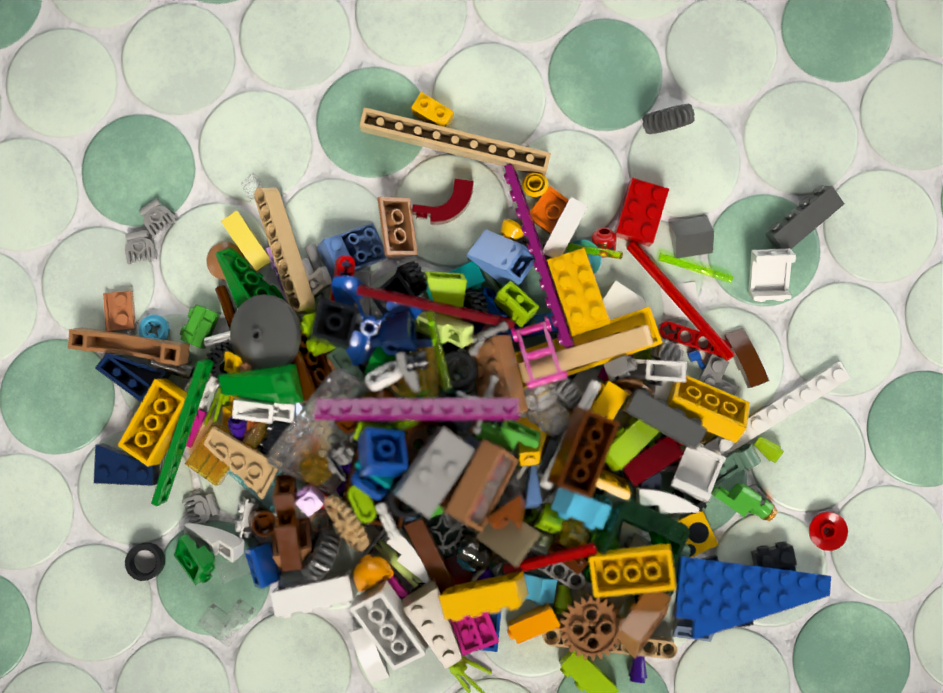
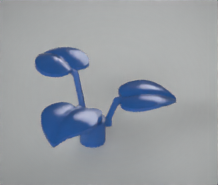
(345, 292)

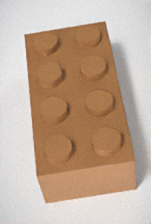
(498, 359)

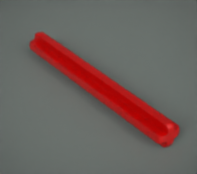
(552, 558)

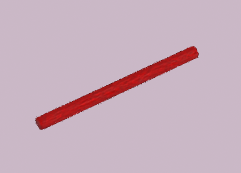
(680, 301)

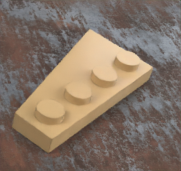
(242, 460)

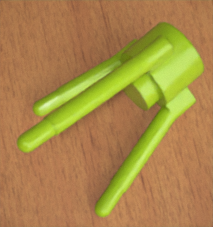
(219, 399)
(459, 669)

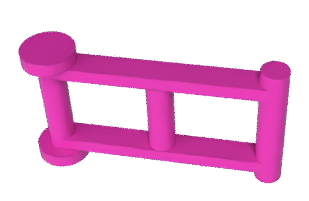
(539, 353)

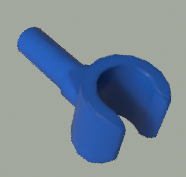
(696, 356)

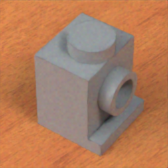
(620, 368)

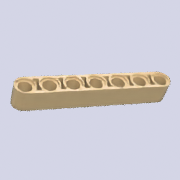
(284, 249)
(589, 352)
(655, 650)

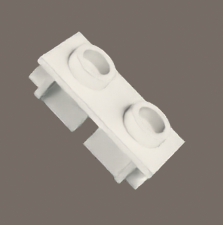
(245, 508)

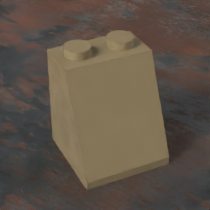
(508, 541)

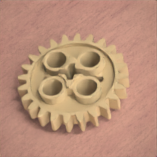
(346, 523)

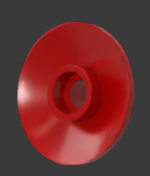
(837, 531)

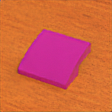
(474, 632)

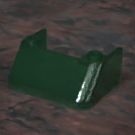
(646, 520)

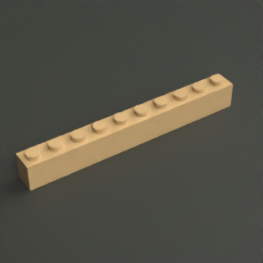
(453, 141)

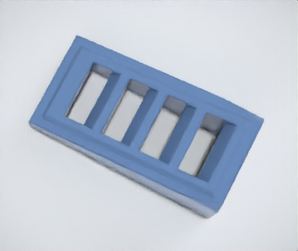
(532, 490)

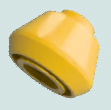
(535, 184)
(511, 230)

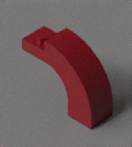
(451, 209)

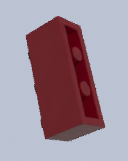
(652, 460)

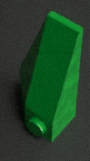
(242, 279)
(268, 384)

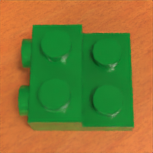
(195, 562)

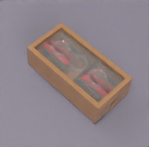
(482, 485)

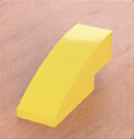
(246, 240)

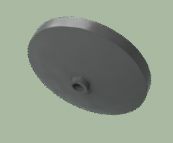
(265, 332)

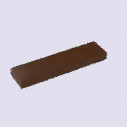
(429, 553)

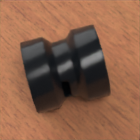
(417, 360)

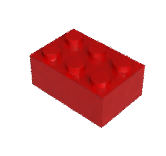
(641, 212)

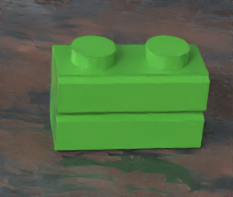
(200, 326)

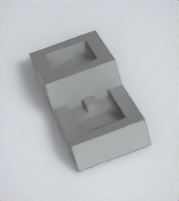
(411, 377)

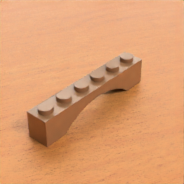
(111, 342)

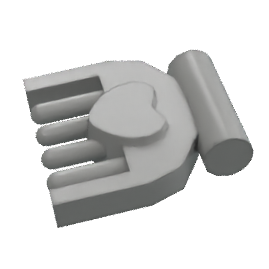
(155, 214)
(139, 244)
(203, 507)

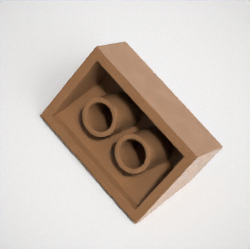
(397, 227)
(642, 620)

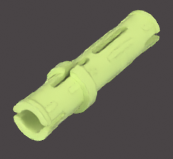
(391, 557)

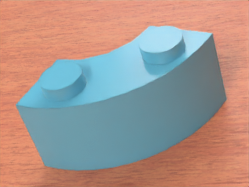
(587, 510)
(540, 588)

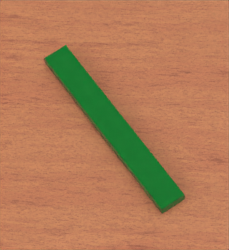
(182, 432)

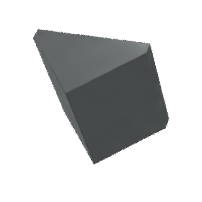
(691, 236)

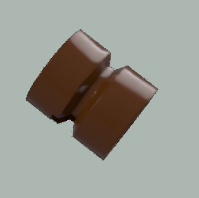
(262, 521)

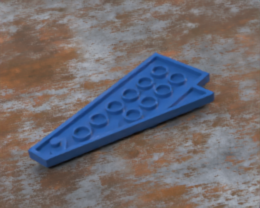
(733, 594)

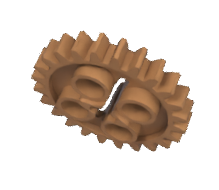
(577, 615)

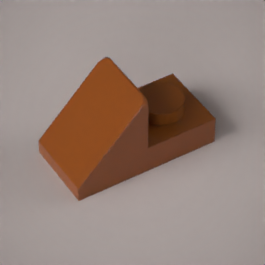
(513, 510)

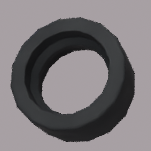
(473, 369)
(389, 500)
(130, 565)

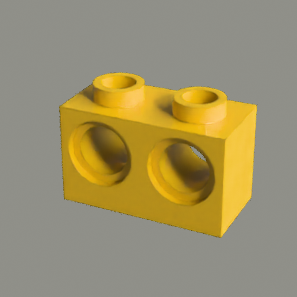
(432, 111)

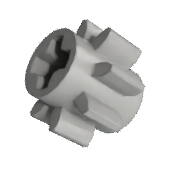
(341, 452)

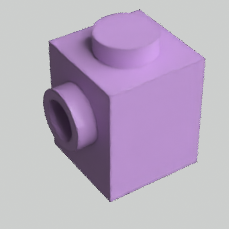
(309, 499)

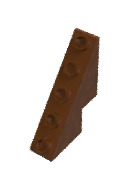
(287, 522)

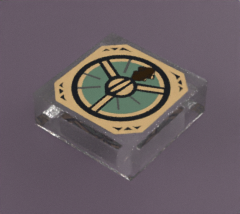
(318, 521)

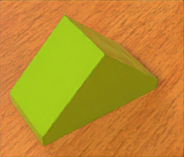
(548, 519)

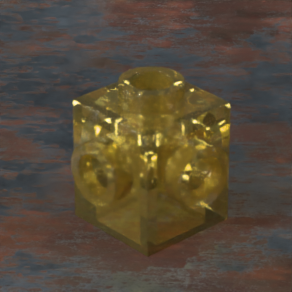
(314, 469)
(573, 533)

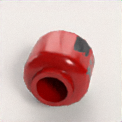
(605, 239)

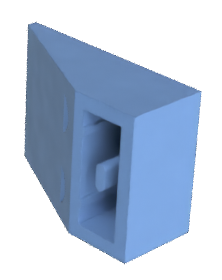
(360, 244)
(501, 258)

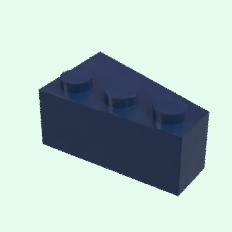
(130, 375)
(121, 468)

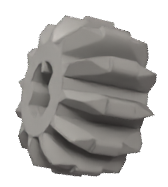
(667, 352)
(567, 393)

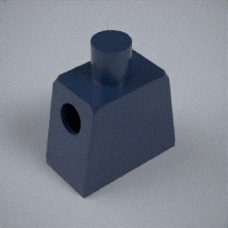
(396, 334)

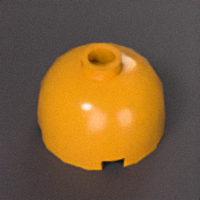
(370, 572)

